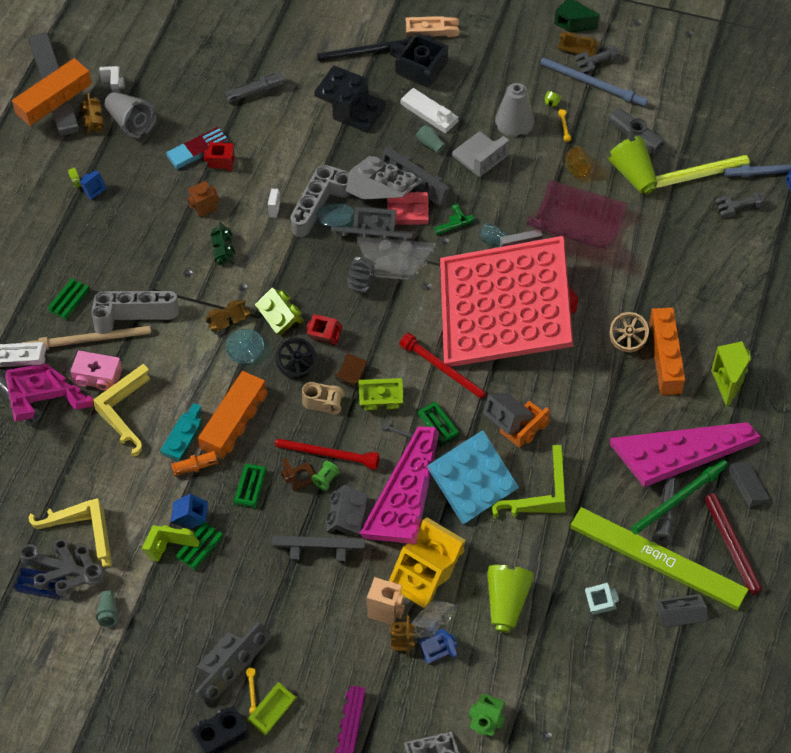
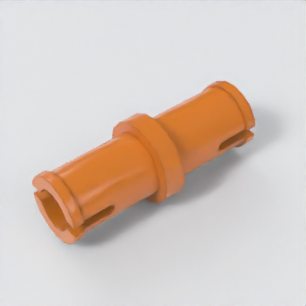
(194, 463)

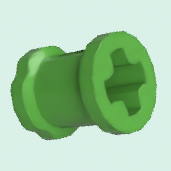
(323, 482)

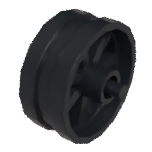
(295, 358)

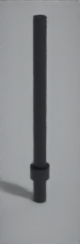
(361, 49)

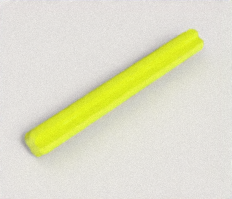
(700, 171)

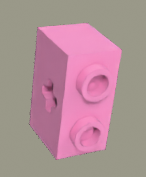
(96, 370)

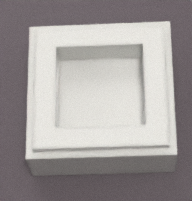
(274, 203)

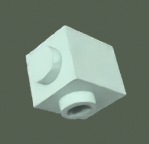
(601, 598)

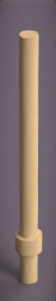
(91, 337)

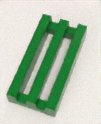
(65, 297)
(447, 437)
(246, 501)
(211, 531)

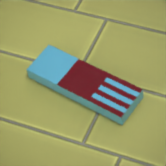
(195, 148)

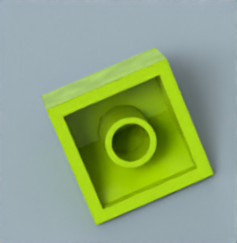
(730, 369)

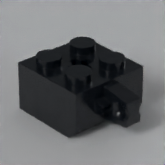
(420, 59)

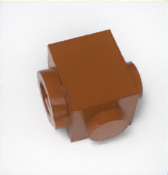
(203, 198)

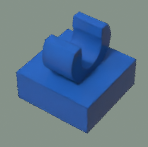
(92, 184)

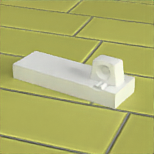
(429, 110)
(22, 354)

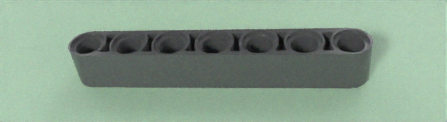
(47, 64)

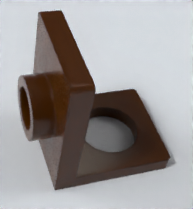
(351, 370)
(289, 475)

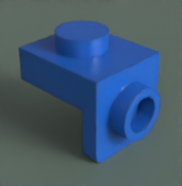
(438, 646)

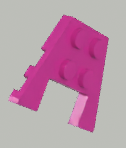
(40, 383)

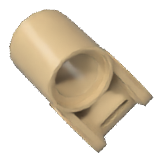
(323, 397)

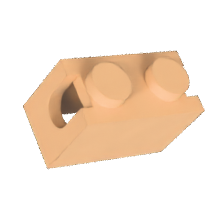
(385, 601)

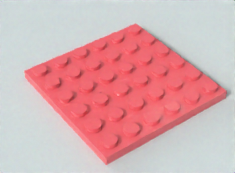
(505, 302)

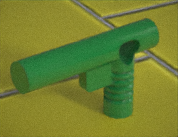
(455, 221)

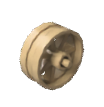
(628, 332)

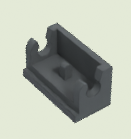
(506, 412)

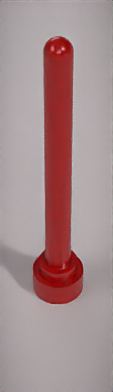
(410, 343)
(370, 459)

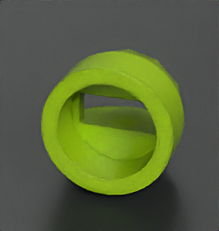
(552, 98)

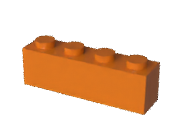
(52, 92)
(666, 351)
(233, 414)

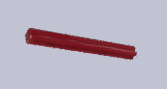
(733, 544)

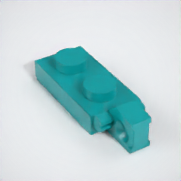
(183, 434)

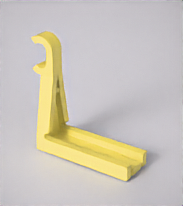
(116, 393)
(84, 511)

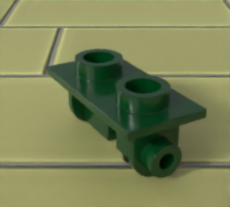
(222, 238)

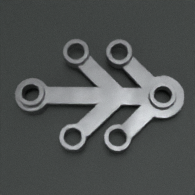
(30, 555)

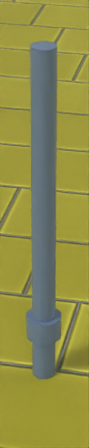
(627, 95)
(746, 170)

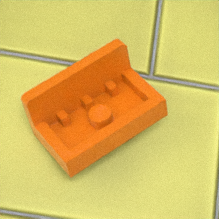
(539, 421)

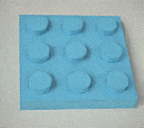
(472, 477)

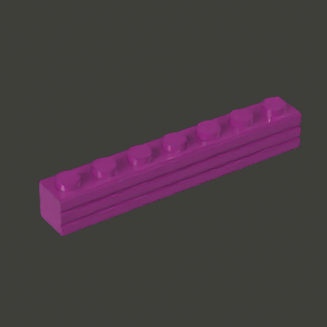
(351, 722)

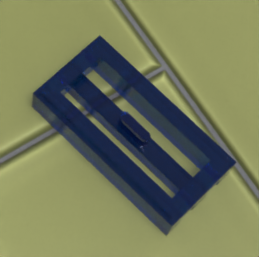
(19, 587)

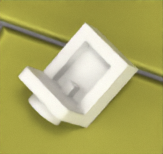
(112, 76)

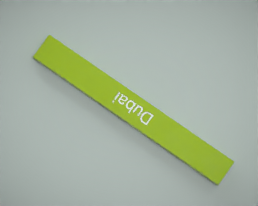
(659, 558)

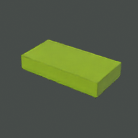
(271, 708)

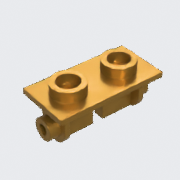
(571, 43)
(92, 110)
(219, 317)
(402, 636)

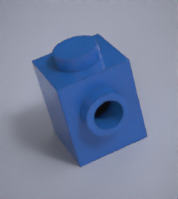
(189, 511)

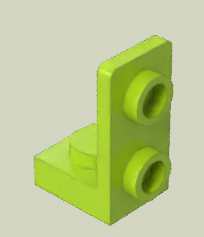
(159, 537)

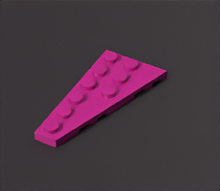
(669, 453)
(402, 501)

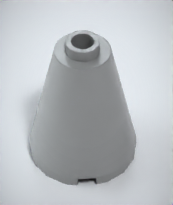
(515, 112)
(131, 113)

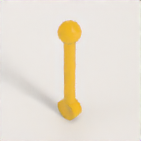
(562, 113)
(250, 673)

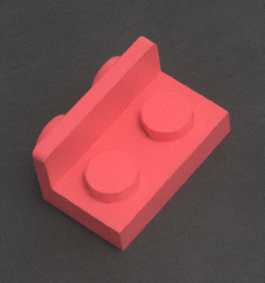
(411, 208)

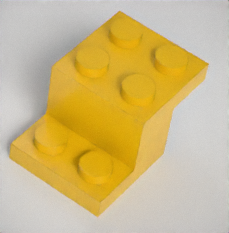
(427, 563)

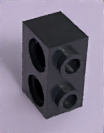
(223, 738)

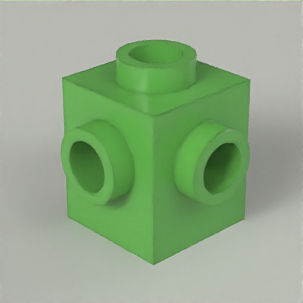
(487, 715)

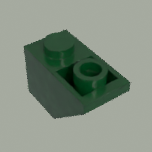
(576, 17)

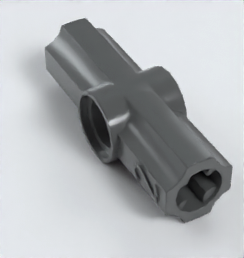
(636, 127)

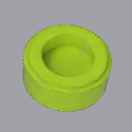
(74, 177)

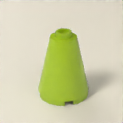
(634, 164)
(507, 595)

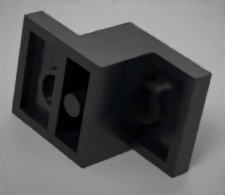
(350, 98)

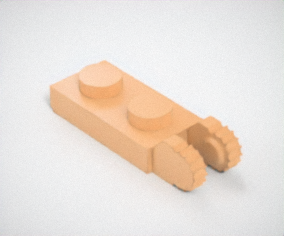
(432, 26)

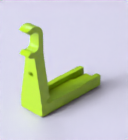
(540, 504)

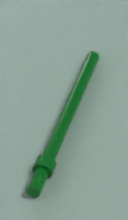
(708, 475)

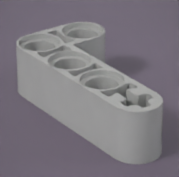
(324, 182)
(132, 306)

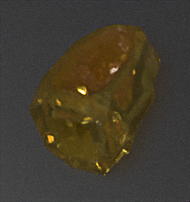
(578, 162)

